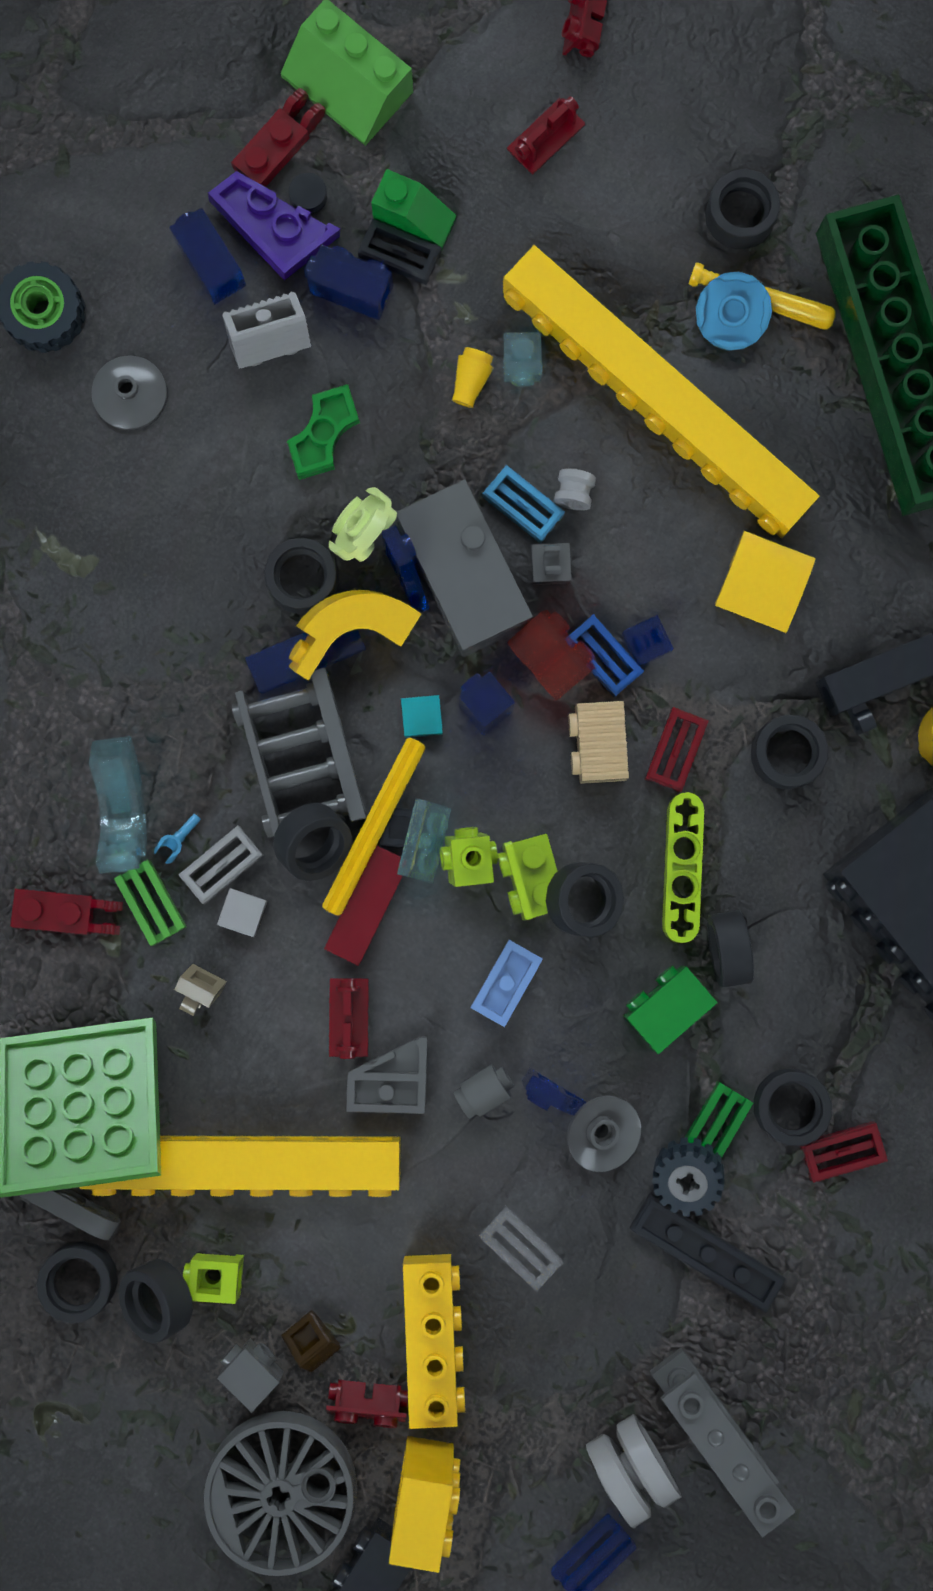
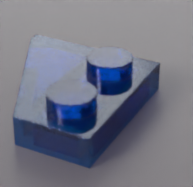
(546, 1093)

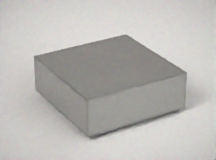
(242, 912)

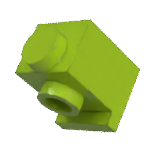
(204, 1289)

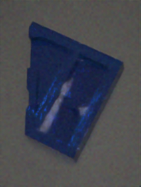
(402, 558)

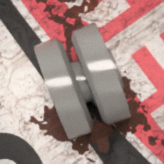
(630, 1472)

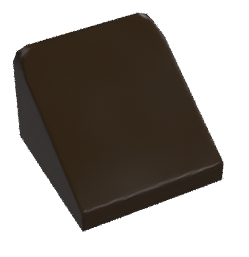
(310, 1342)

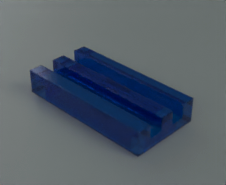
(570, 1582)

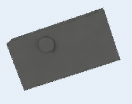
(464, 568)

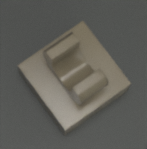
(199, 988)

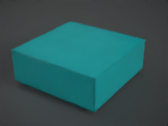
(421, 716)

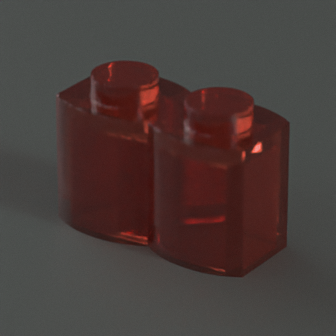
(552, 653)

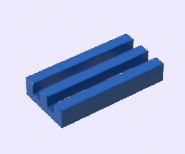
(624, 656)

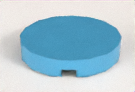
(733, 311)

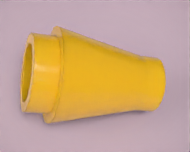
(471, 375)

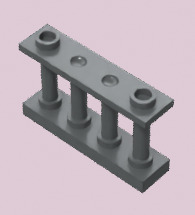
(327, 729)
(722, 1442)

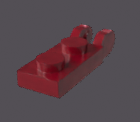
(278, 140)
(61, 912)

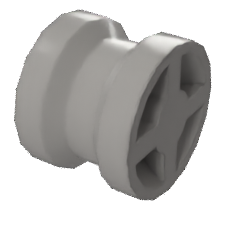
(574, 489)

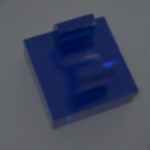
(647, 641)

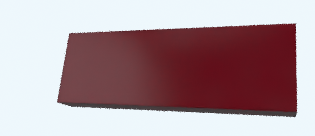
(366, 907)

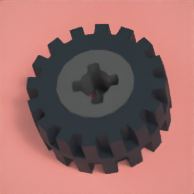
(688, 1162)

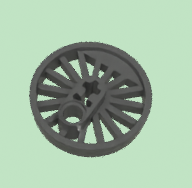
(262, 1499)

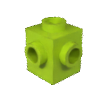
(478, 867)

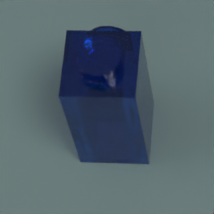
(207, 255)
(349, 281)
(485, 702)

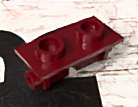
(580, 29)
(547, 134)
(348, 1017)
(352, 1403)

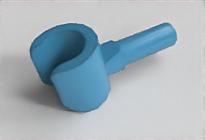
(174, 841)

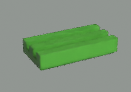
(134, 874)

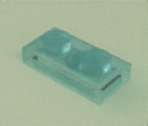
(424, 840)

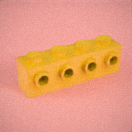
(430, 1341)

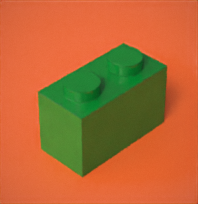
(669, 1007)

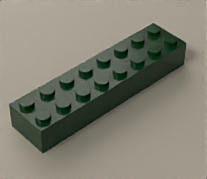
(889, 333)

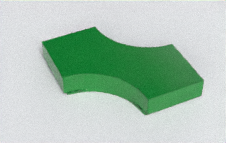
(315, 445)

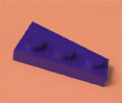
(272, 227)

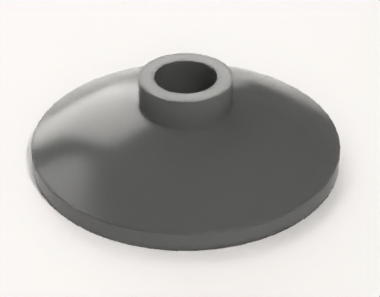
(138, 406)
(613, 1143)

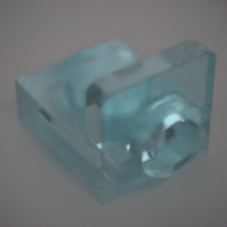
(522, 358)

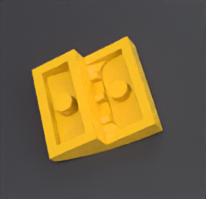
(765, 581)

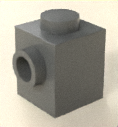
(250, 1373)

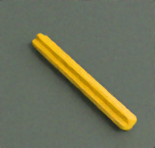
(373, 826)

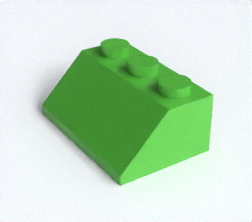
(347, 72)

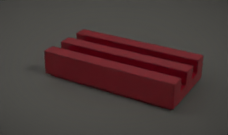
(664, 779)
(868, 1128)

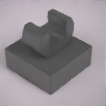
(551, 564)

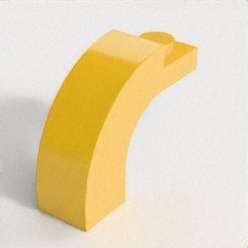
(345, 613)

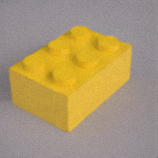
(425, 1505)

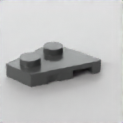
(391, 1081)

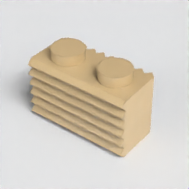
(599, 742)

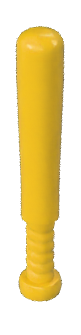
(783, 303)

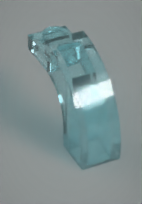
(120, 804)

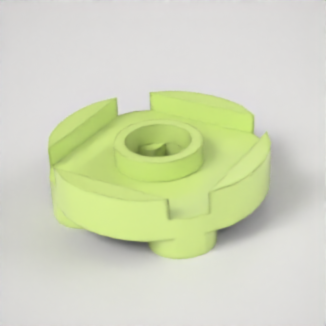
(361, 525)

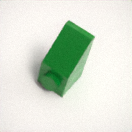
(412, 209)

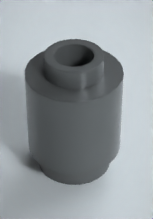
(484, 1091)

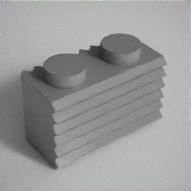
(267, 330)

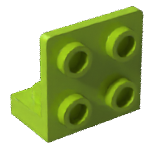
(531, 870)

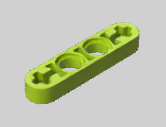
(678, 867)

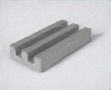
(195, 886)

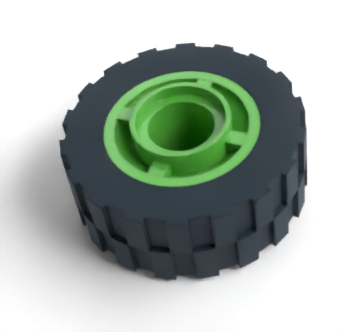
(55, 325)

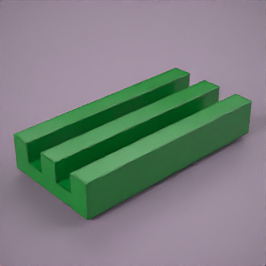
(733, 1125)

